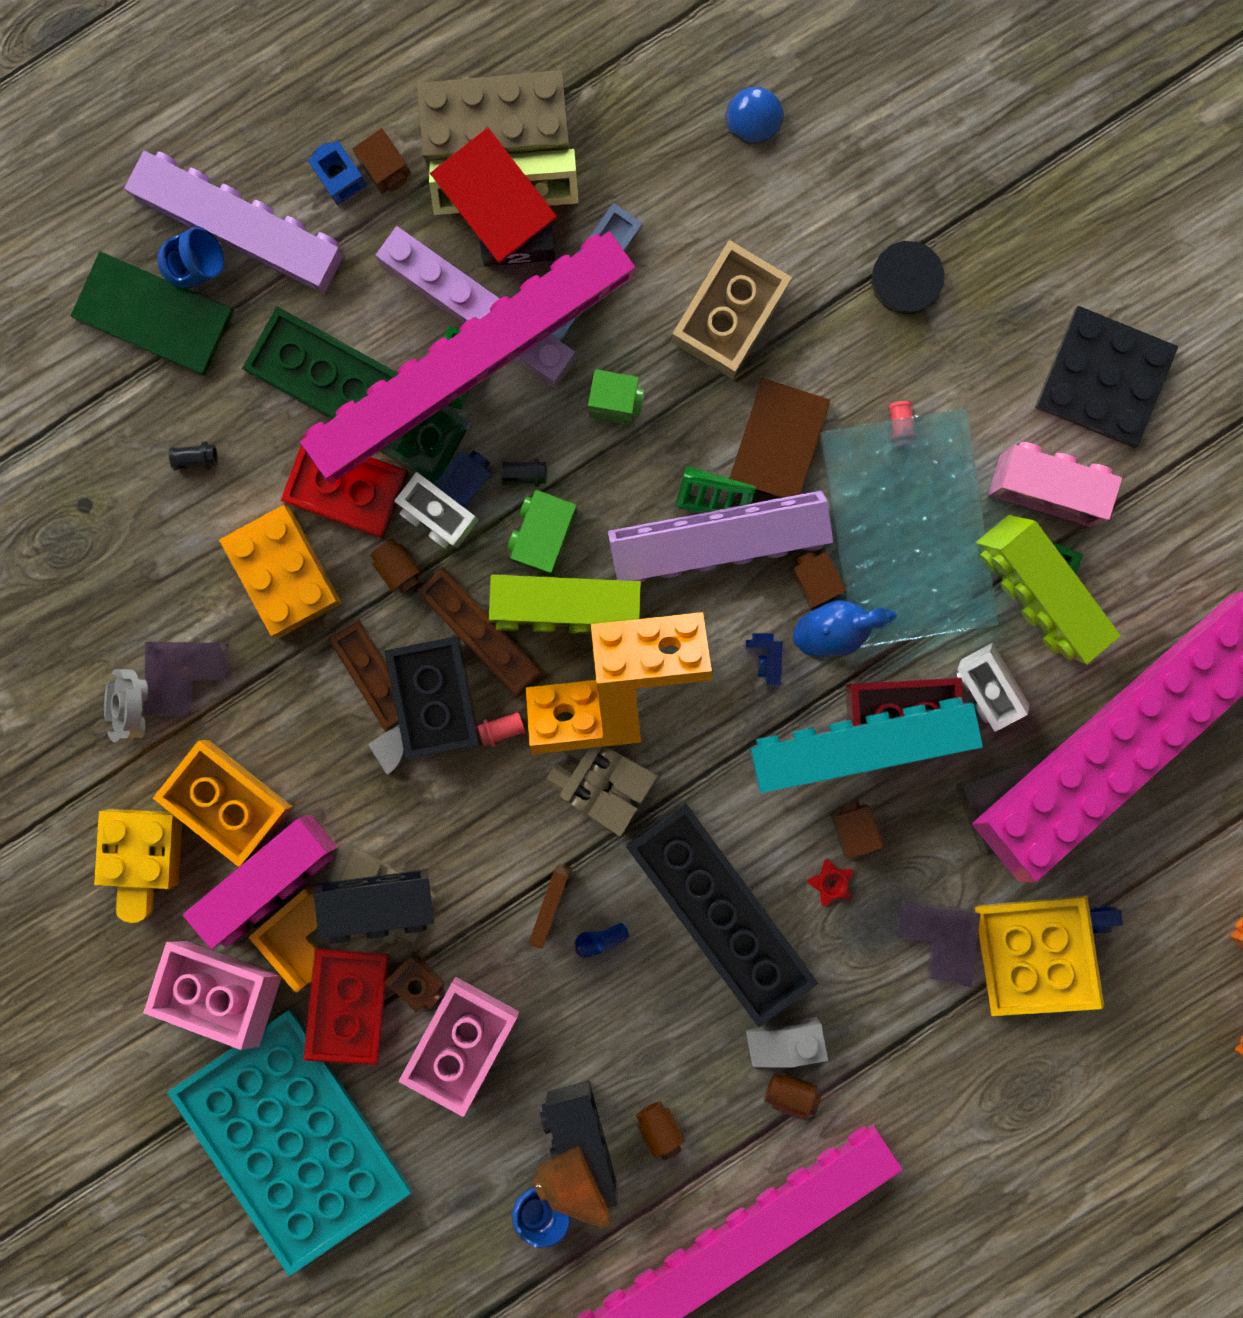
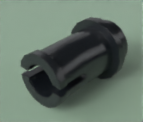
(193, 456)
(524, 472)

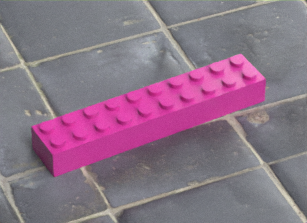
(1119, 747)

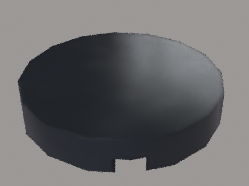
(907, 277)

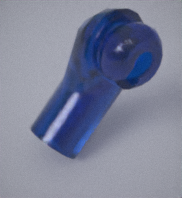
(596, 942)

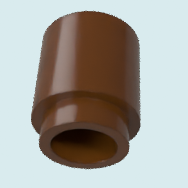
(396, 567)
(792, 1096)
(660, 1130)

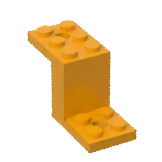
(625, 659)

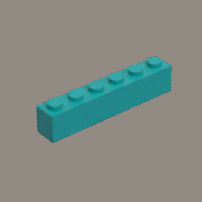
(866, 746)

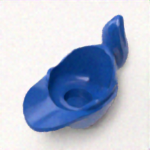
(838, 628)

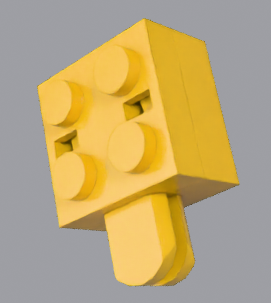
(133, 858)

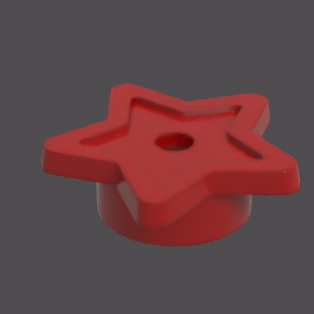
(841, 879)

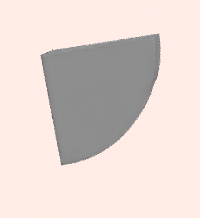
(388, 749)

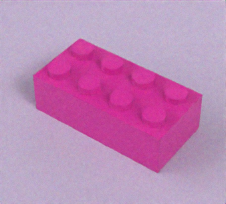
(255, 885)

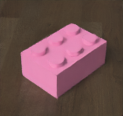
(1055, 485)
(212, 994)
(459, 1046)

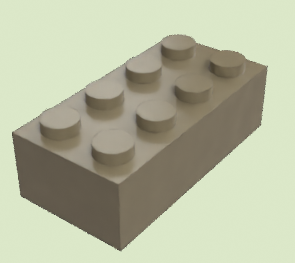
(519, 109)

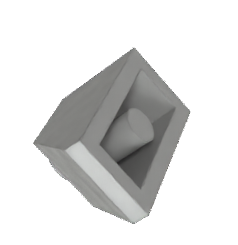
(787, 1044)

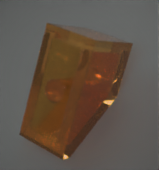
(571, 1188)

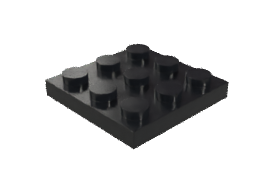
(1106, 376)

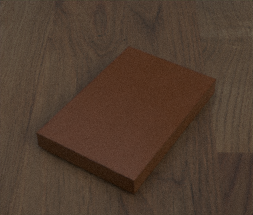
(779, 439)
(549, 905)

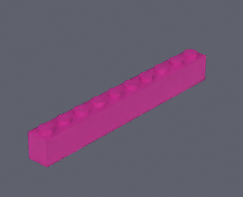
(468, 357)
(757, 1232)

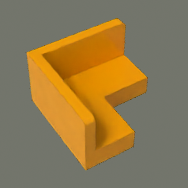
(286, 939)

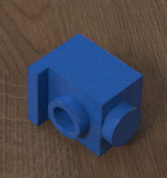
(345, 184)

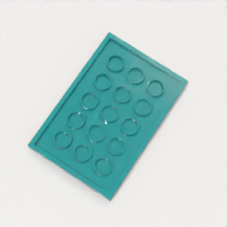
(290, 1144)

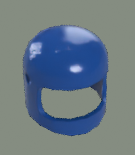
(190, 258)

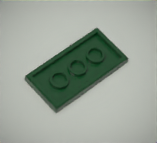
(152, 313)
(312, 364)

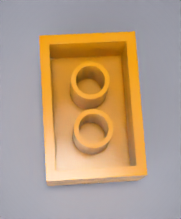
(280, 571)
(222, 802)

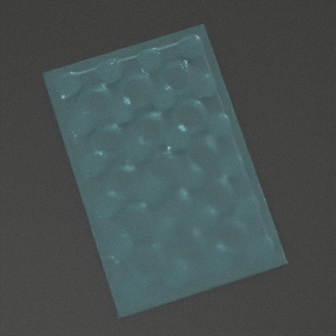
(910, 524)

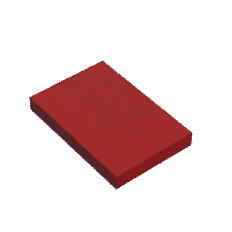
(493, 195)
(358, 499)
(345, 1007)

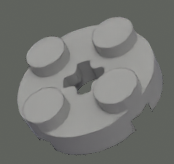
(124, 705)

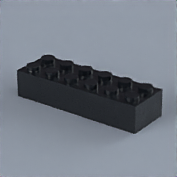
(721, 914)

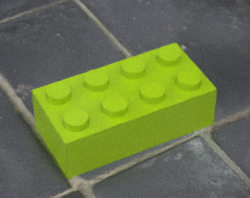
(1046, 589)
(560, 602)

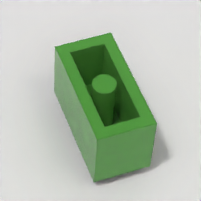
(615, 397)
(542, 532)

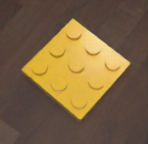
(1040, 956)

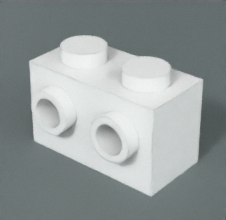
(435, 509)
(993, 687)

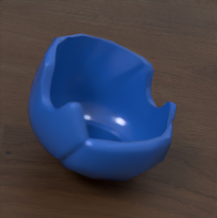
(754, 115)
(537, 1222)

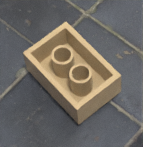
(730, 309)

